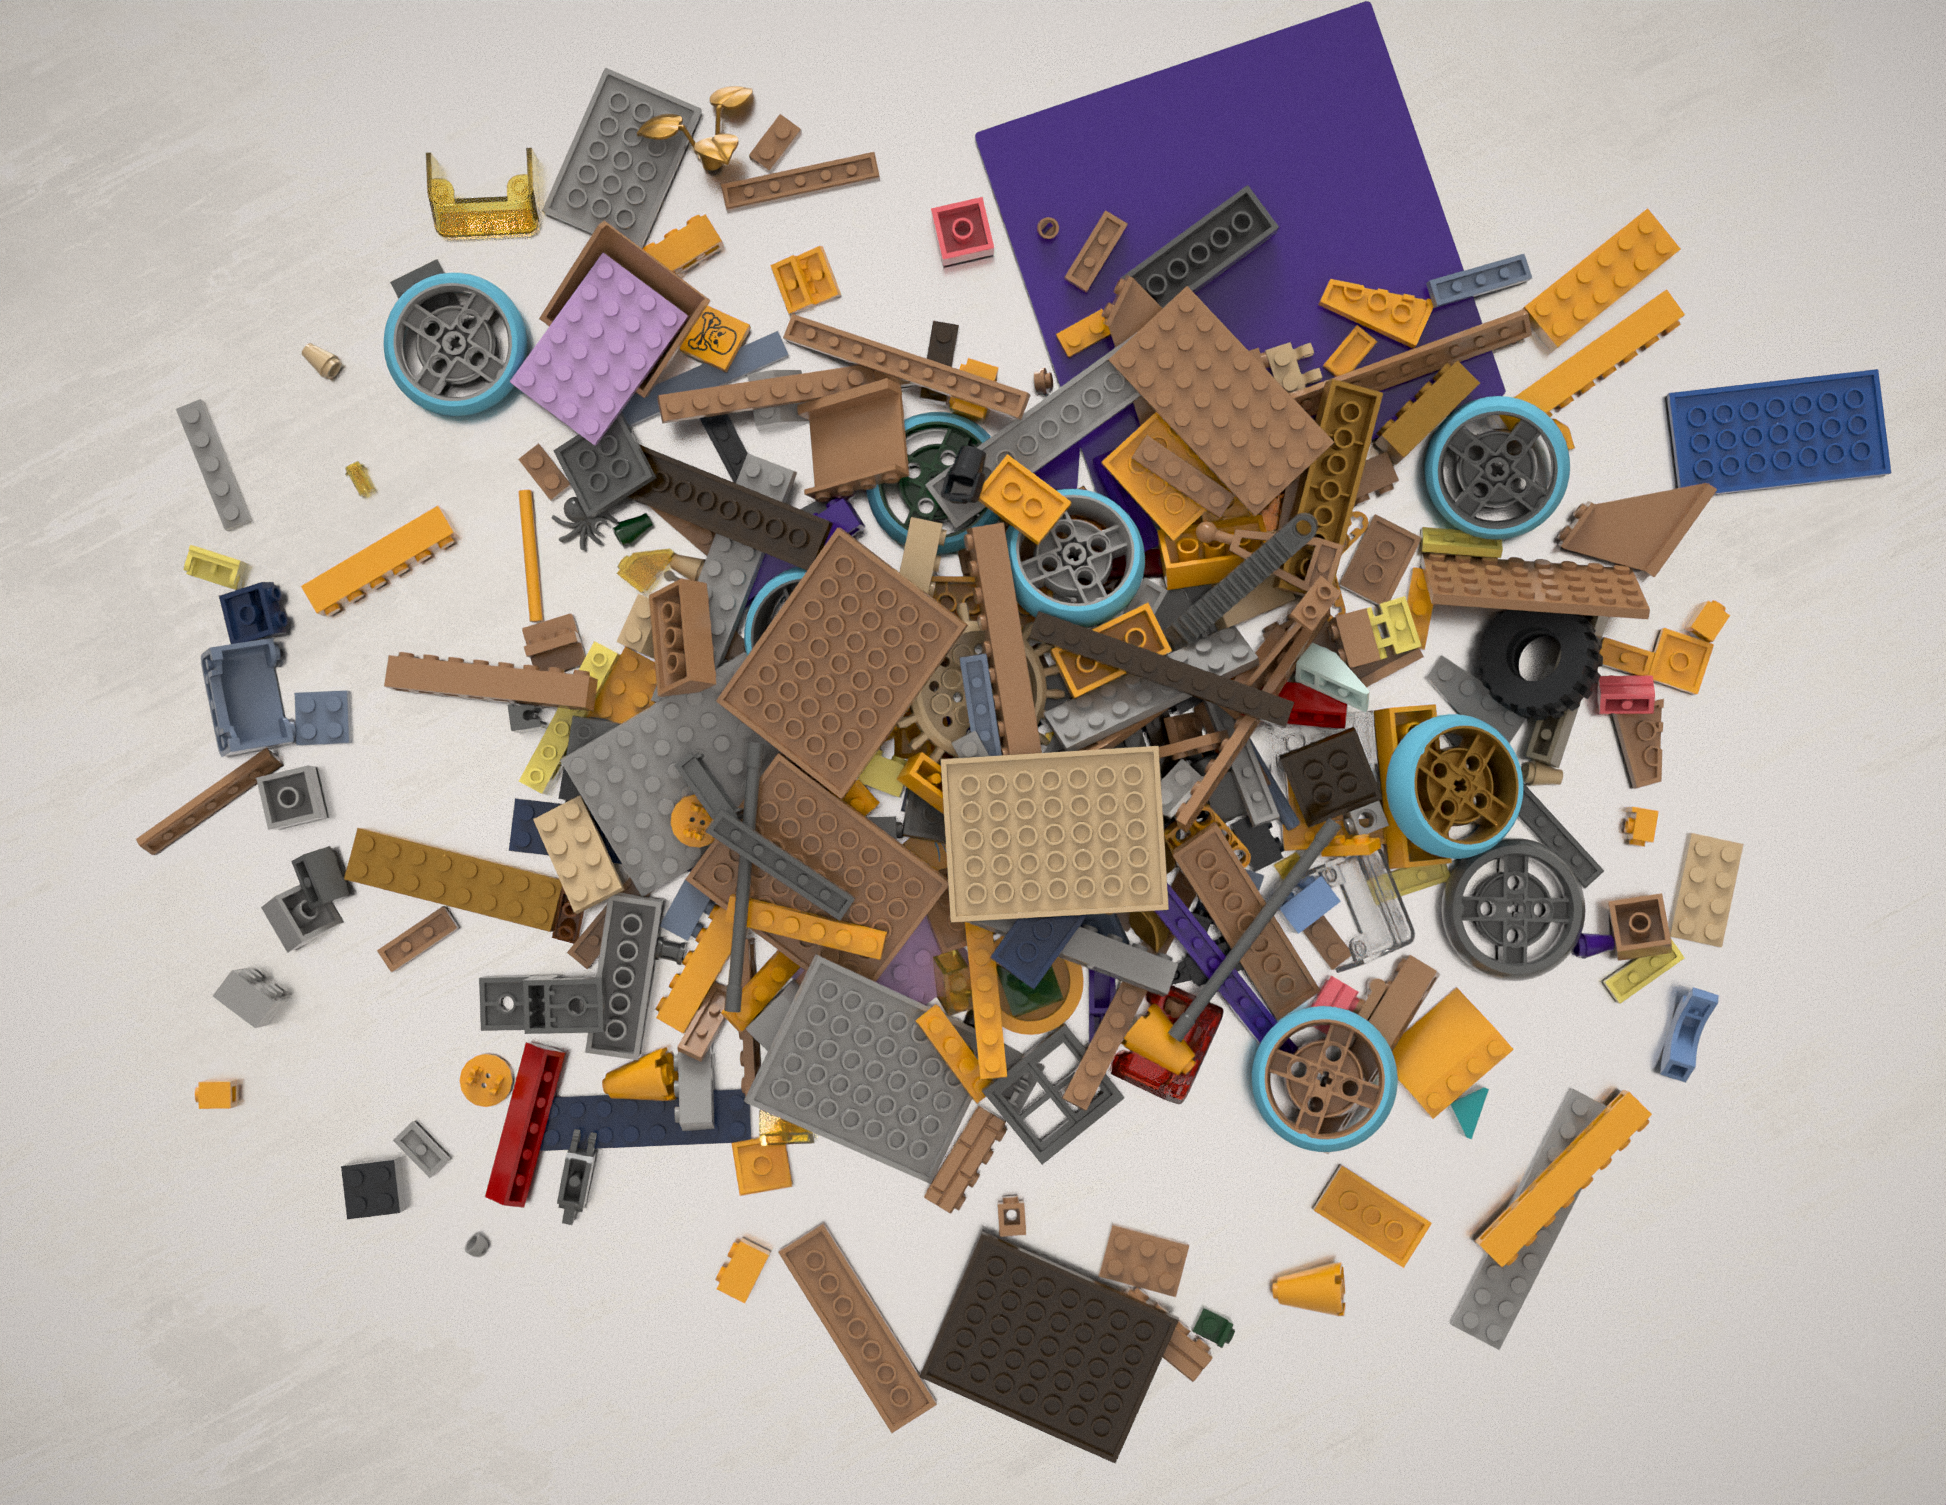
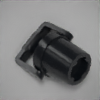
(966, 471)

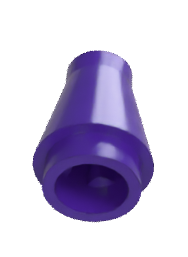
(1592, 945)

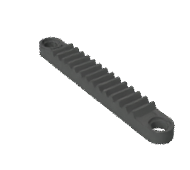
(1239, 582)

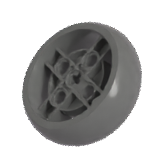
(1512, 957)

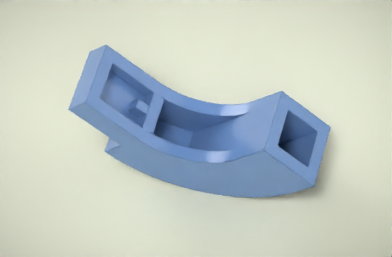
(1684, 1034)

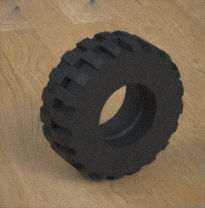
(1559, 690)

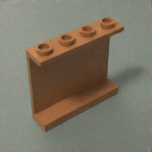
(856, 439)

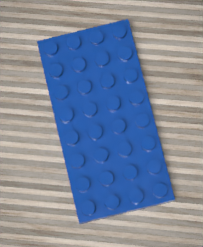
(1780, 432)

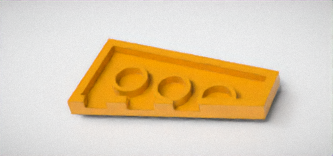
(1384, 312)

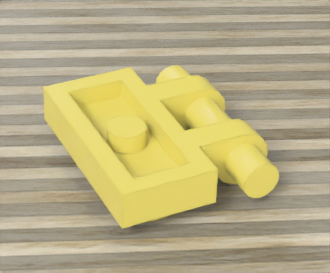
(1399, 626)

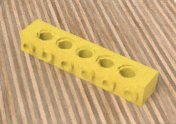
(553, 746)

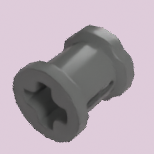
(670, 951)

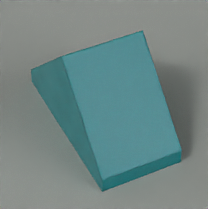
(1467, 1109)

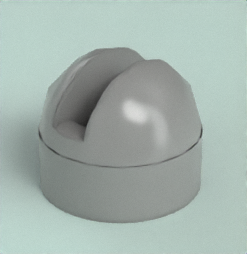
(476, 1245)

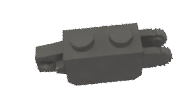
(576, 1177)

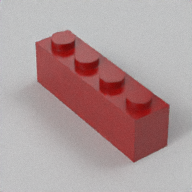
(1313, 707)

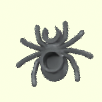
(576, 514)

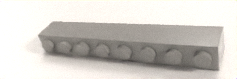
(1108, 956)

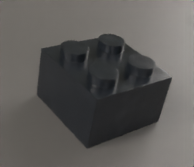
(373, 1188)

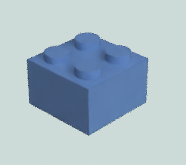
(1307, 903)

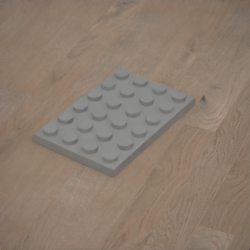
(613, 171)

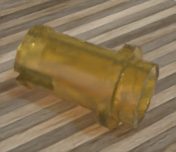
(359, 477)

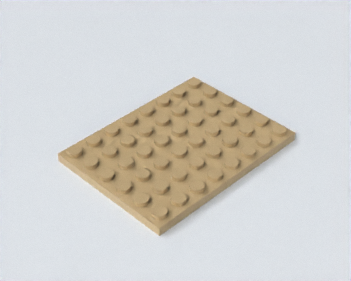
(1054, 834)

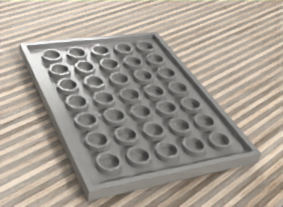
(633, 780)
(863, 1071)

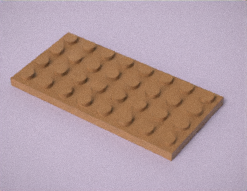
(1221, 401)
(1534, 585)

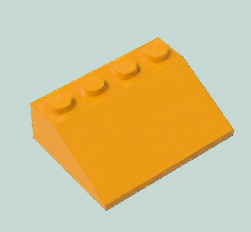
(1447, 1053)

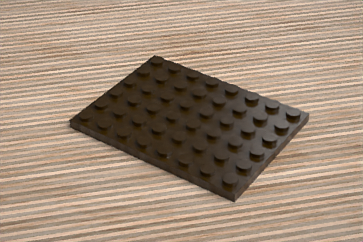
(1049, 1347)

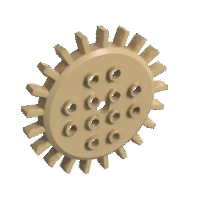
(932, 707)

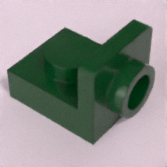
(1214, 1327)

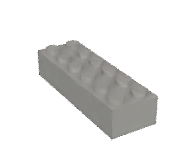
(627, 969)

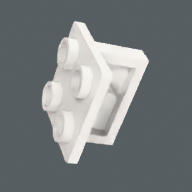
(1177, 787)

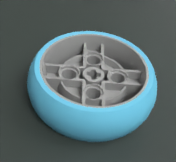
(481, 304)
(1093, 603)

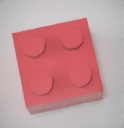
(962, 231)

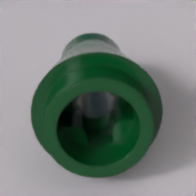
(631, 529)

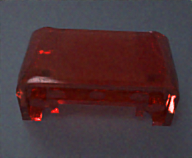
(1158, 1080)

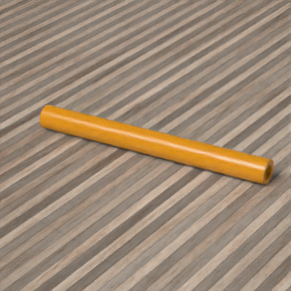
(530, 555)

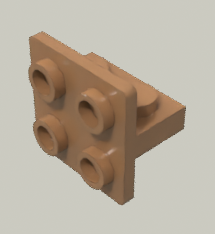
(554, 643)

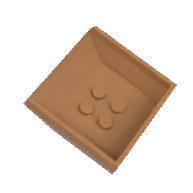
(648, 270)

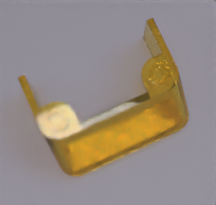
(485, 216)

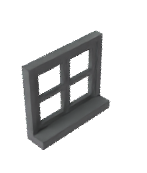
(1076, 1122)

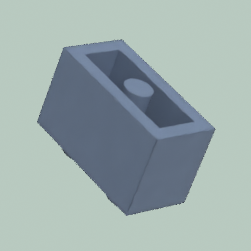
(687, 911)

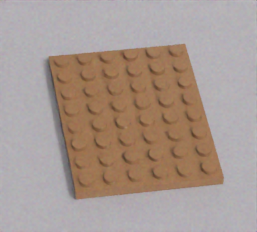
(841, 662)
(840, 843)

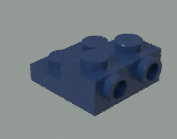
(253, 613)

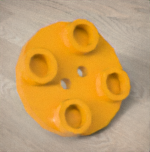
(688, 832)
(497, 1086)

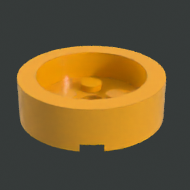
(1052, 1016)

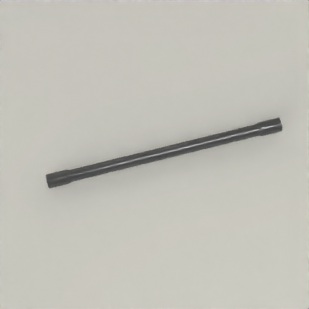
(734, 987)
(1187, 1019)

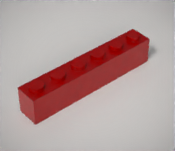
(524, 1125)

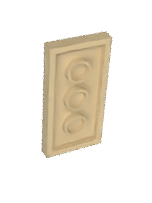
(578, 854)
(1705, 890)

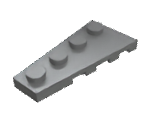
(1472, 698)

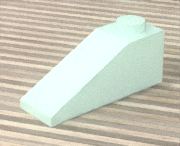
(1330, 675)

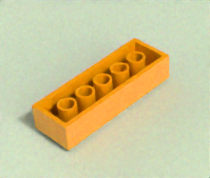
(1600, 280)
(1391, 728)

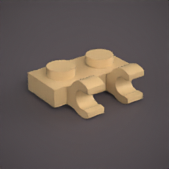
(1286, 369)

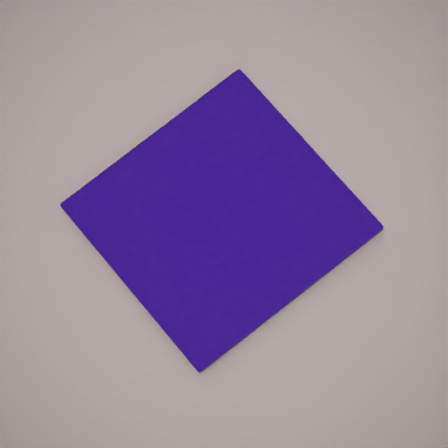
(1315, 136)

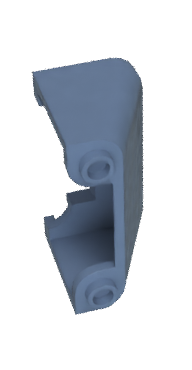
(245, 697)

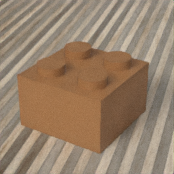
(1354, 639)
(1640, 927)

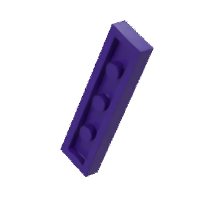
(1128, 504)

